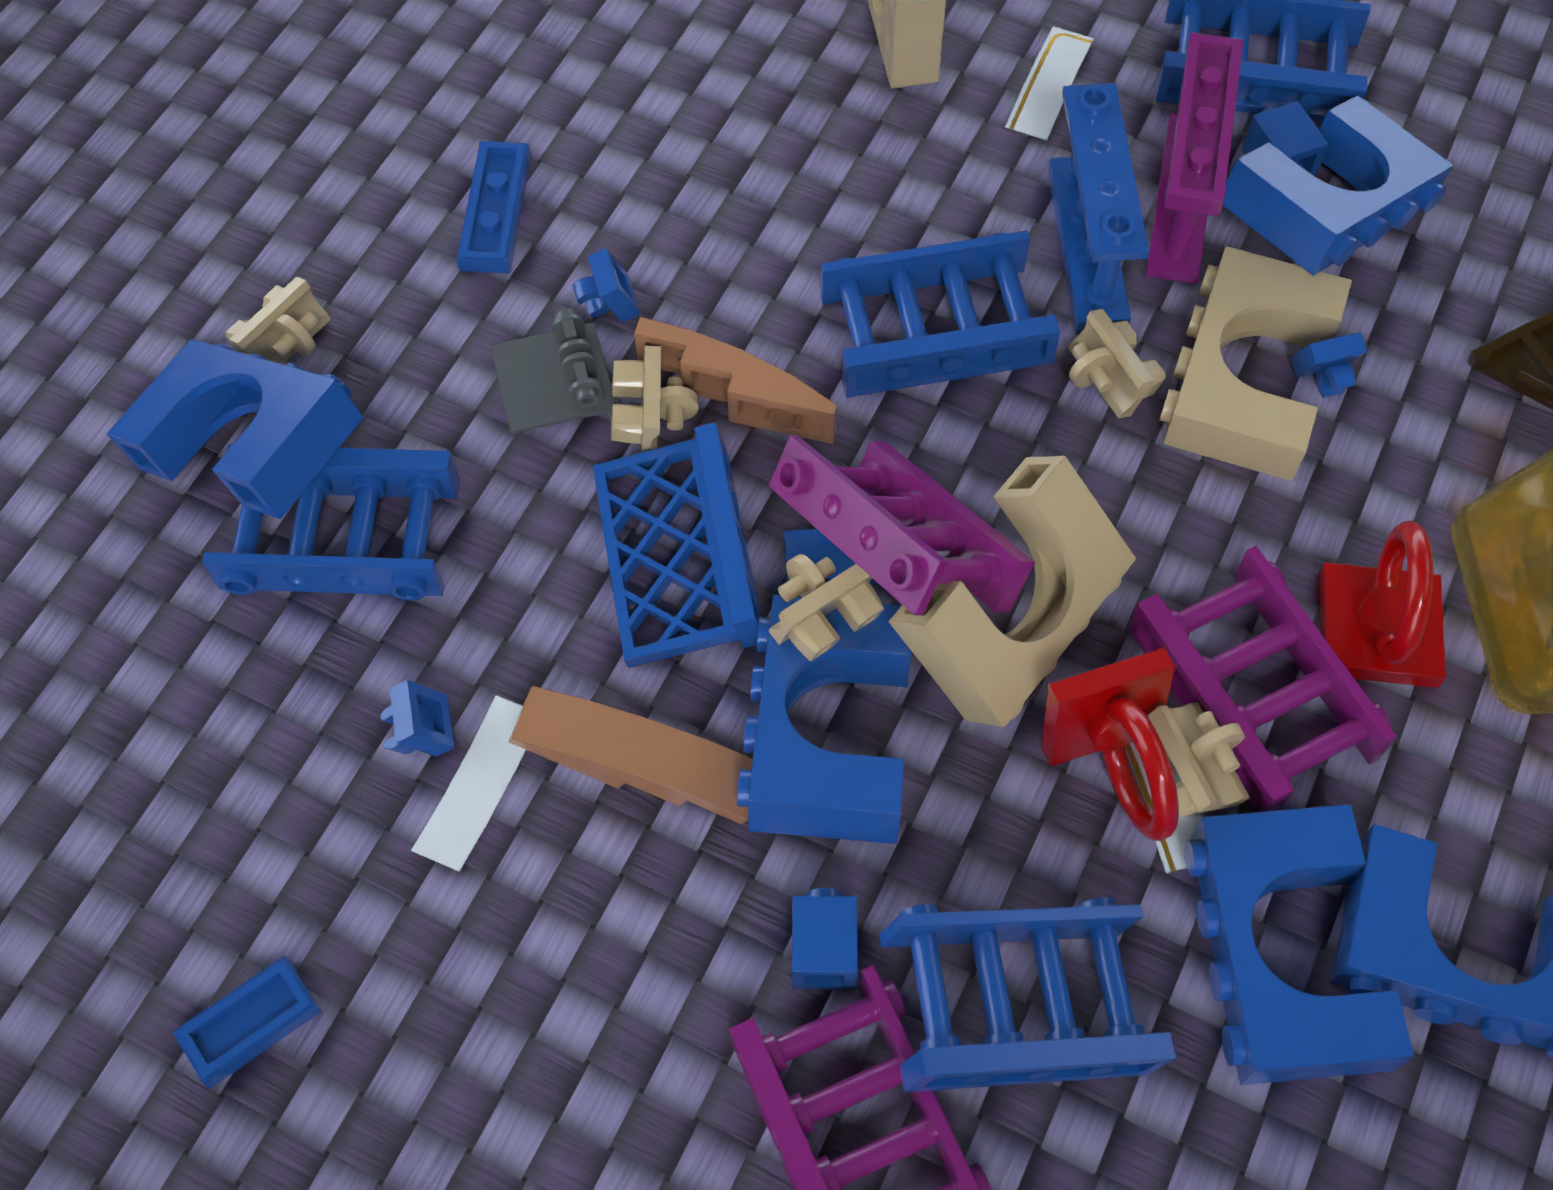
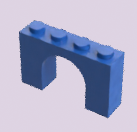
(1327, 223)
(206, 386)
(797, 784)
(1391, 947)
(1272, 1026)

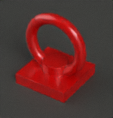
(1384, 618)
(1107, 713)

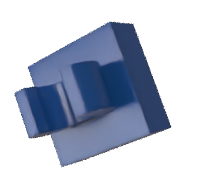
(607, 288)
(1330, 362)
(419, 720)

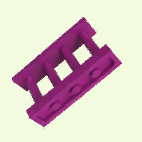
(1195, 157)
(901, 526)
(1199, 678)
(793, 1116)

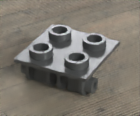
(553, 375)

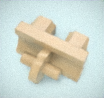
(283, 324)
(1108, 362)
(643, 381)
(806, 620)
(1201, 757)

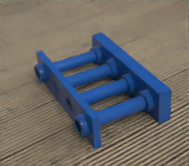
(1271, 85)
(1096, 204)
(947, 355)
(368, 477)
(1004, 1054)

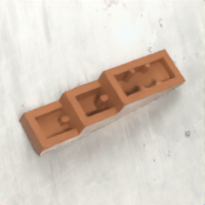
(753, 388)
(631, 751)

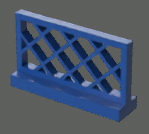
(725, 548)

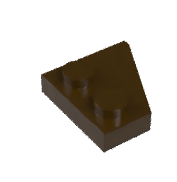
(1521, 359)

